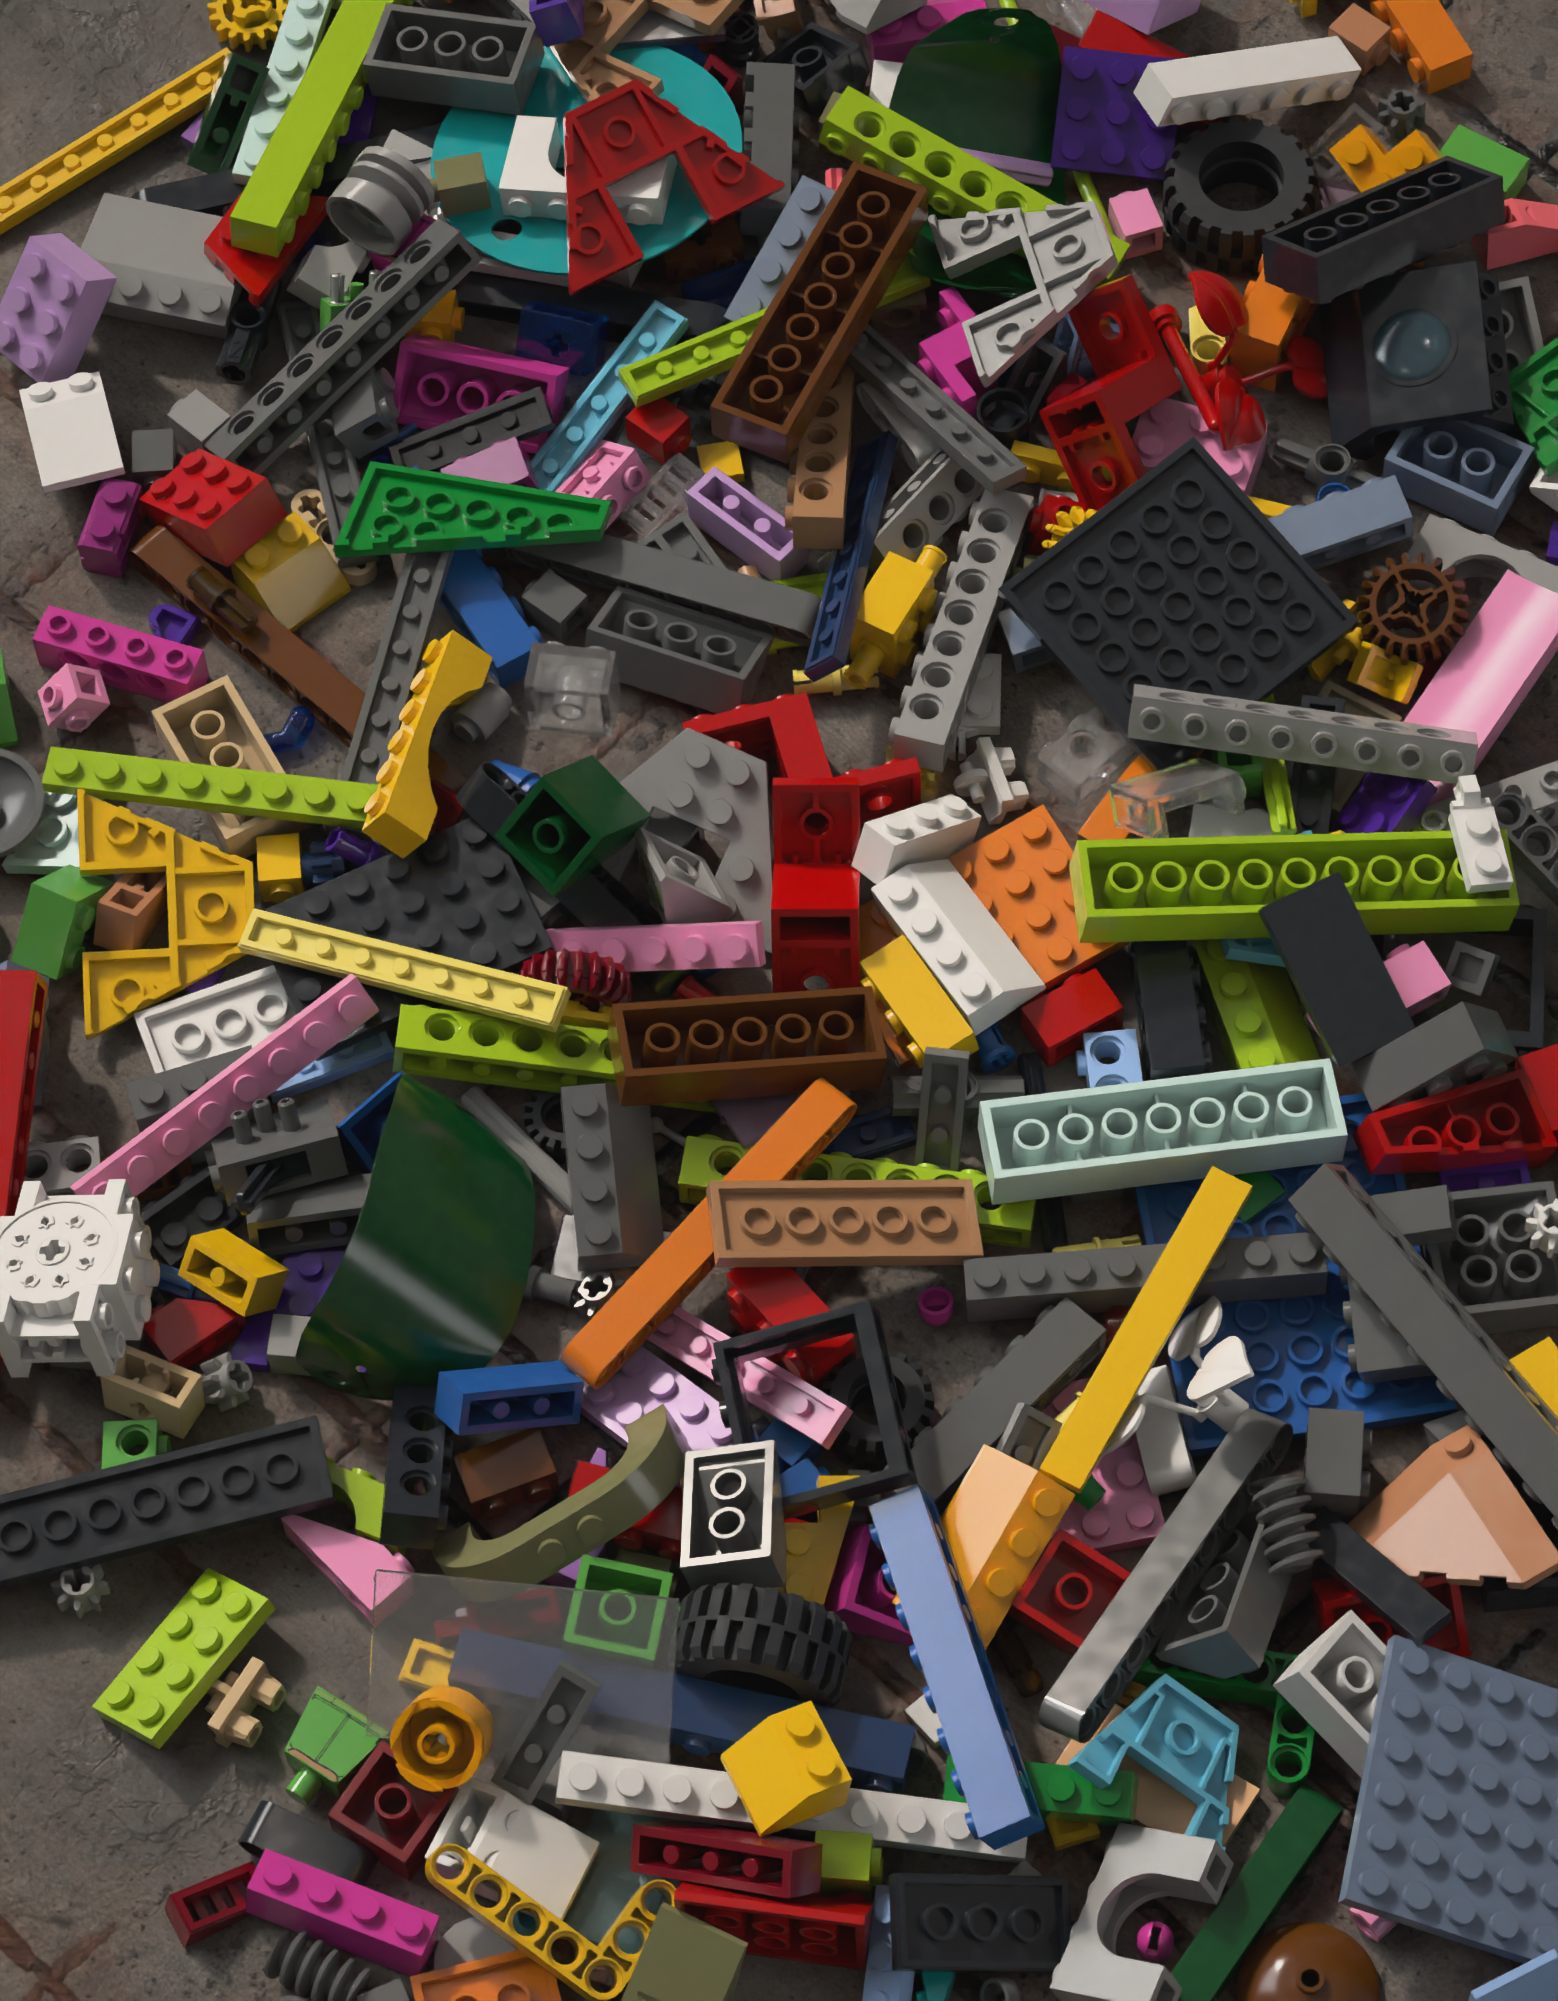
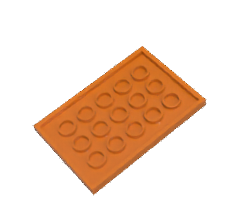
(1027, 889)

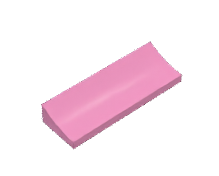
(1492, 666)

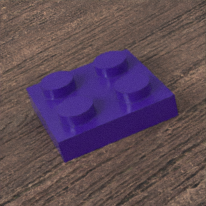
(1385, 804)

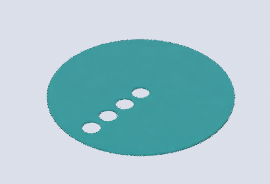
(543, 240)

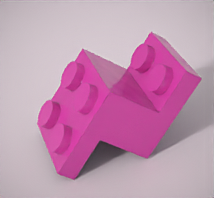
(947, 356)

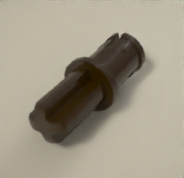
(221, 600)

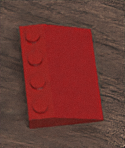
(793, 1929)

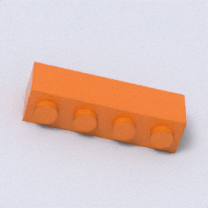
(1426, 40)

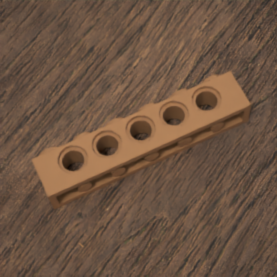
(823, 470)

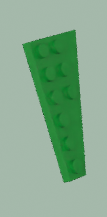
(437, 511)

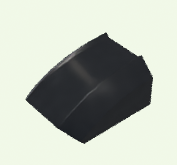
(822, 66)

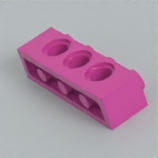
(123, 655)

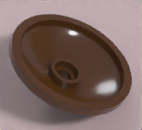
(1307, 1948)

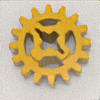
(251, 21)

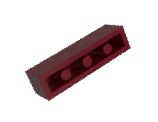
(726, 1858)

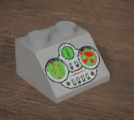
(678, 882)

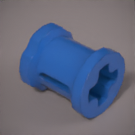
(993, 1050)

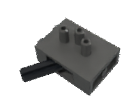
(274, 1152)

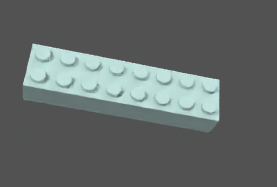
(1161, 1131)

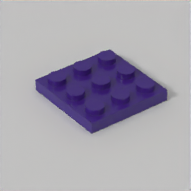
(1102, 121)

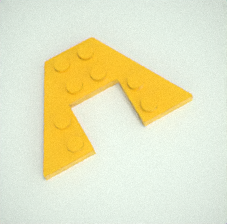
(206, 901)

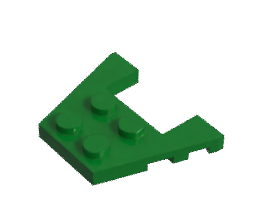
(1536, 404)

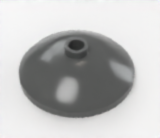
(20, 801)

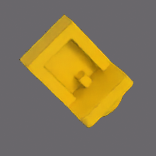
(1383, 675)

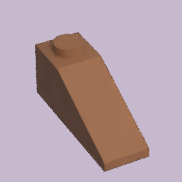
(131, 911)

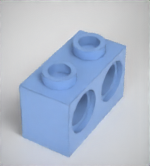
(1116, 1044)

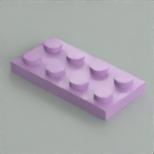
(645, 1385)

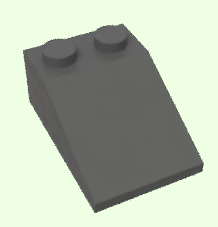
(733, 1517)

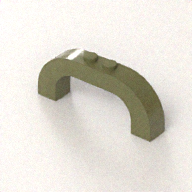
(582, 1521)

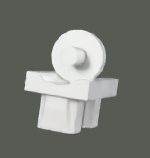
(986, 781)

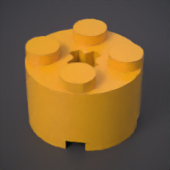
(417, 1731)

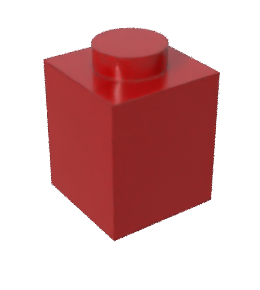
(659, 429)

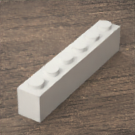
(1247, 81)

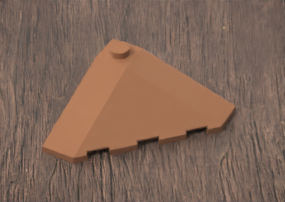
(1458, 1519)

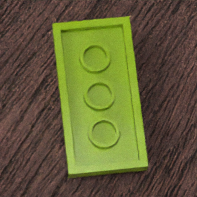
(183, 1658)

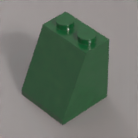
(571, 823)

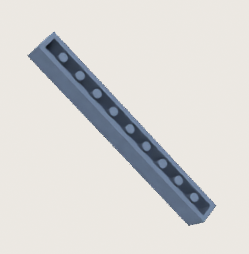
(1320, 532)

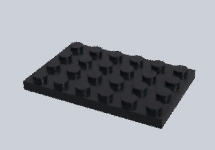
(444, 898)

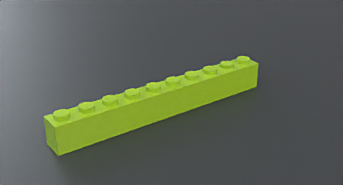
(308, 132)

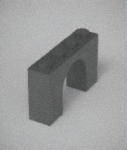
(1378, 1353)

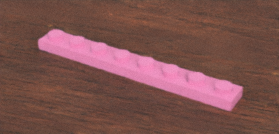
(234, 1089)

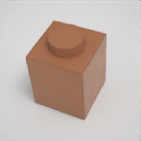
(1363, 36)

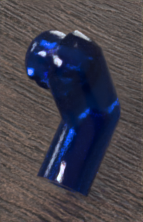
(294, 732)

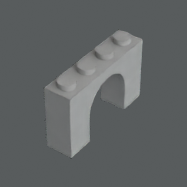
(1472, 557)
(1135, 1869)

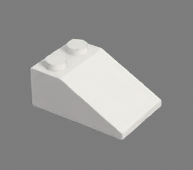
(71, 431)

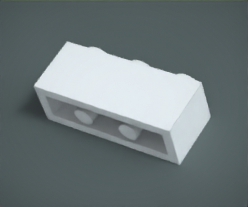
(915, 836)

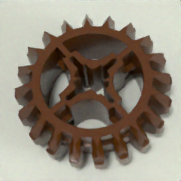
(1397, 615)

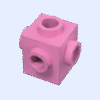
(73, 697)

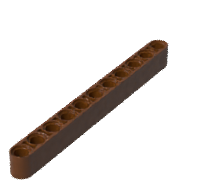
(268, 647)

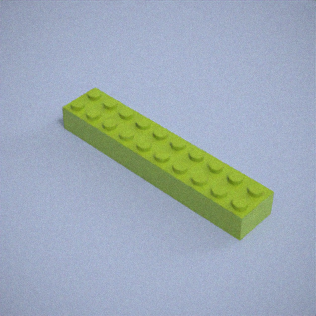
(1219, 883)

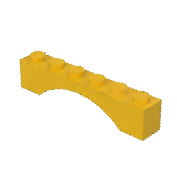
(404, 802)

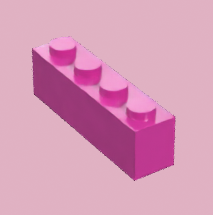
(342, 1913)

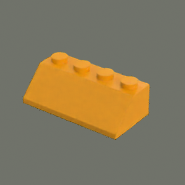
(999, 1531)

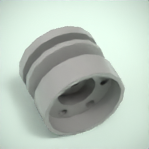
(380, 200)

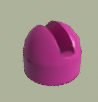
(935, 1306)
(1165, 1942)

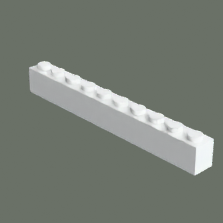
(712, 1799)

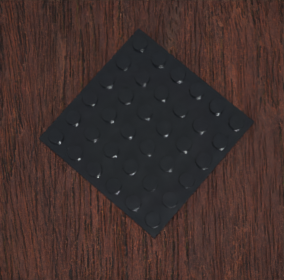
(1177, 593)

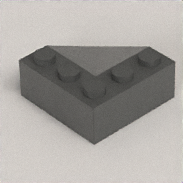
(1491, 1262)

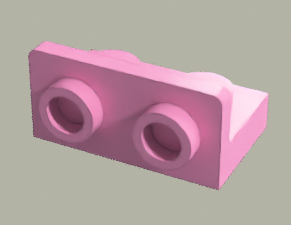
(609, 474)

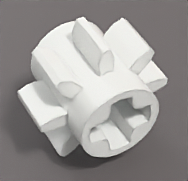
(1544, 1238)

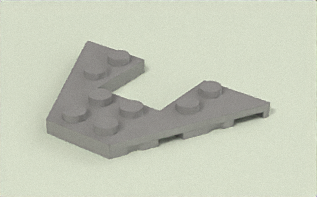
(1067, 259)
(720, 793)

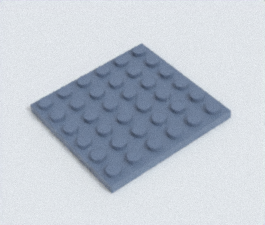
(1459, 1804)

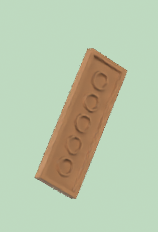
(843, 1223)

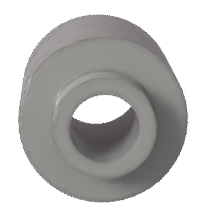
(481, 714)

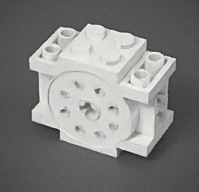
(74, 1278)

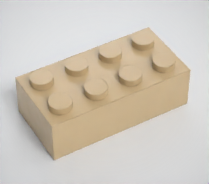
(218, 730)

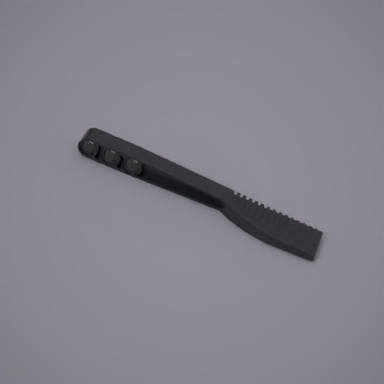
(504, 297)

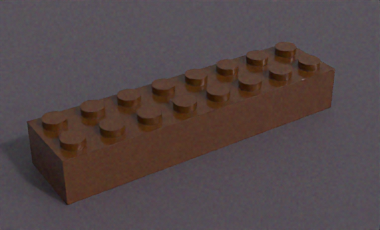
(819, 312)

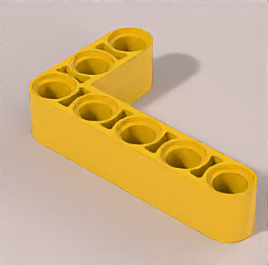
(548, 1926)

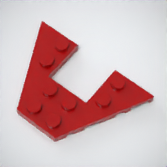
(622, 136)

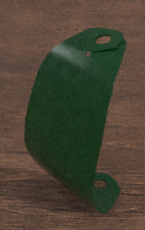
(989, 101)
(432, 1256)

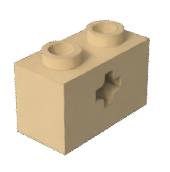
(154, 1389)

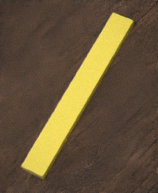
(405, 970)

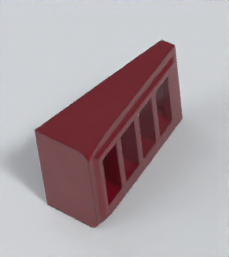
(206, 1925)

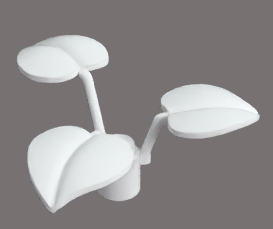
(1221, 1369)

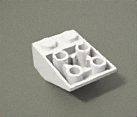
(518, 1843)

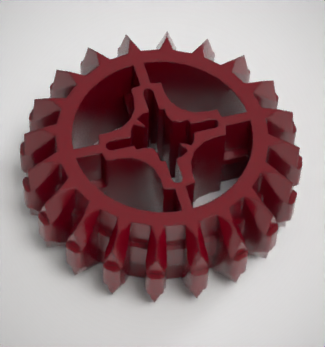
(590, 978)

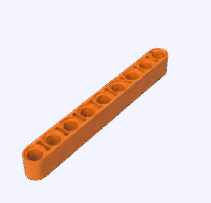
(688, 1251)

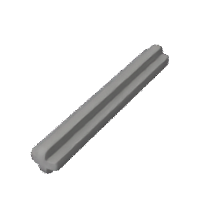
(541, 1165)

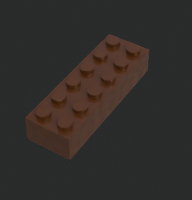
(745, 1045)

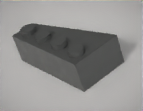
(768, 139)

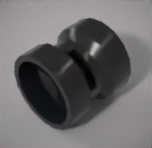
(742, 40)

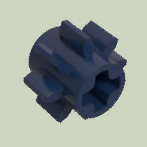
(320, 865)

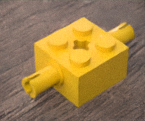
(893, 615)

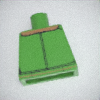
(327, 1747)

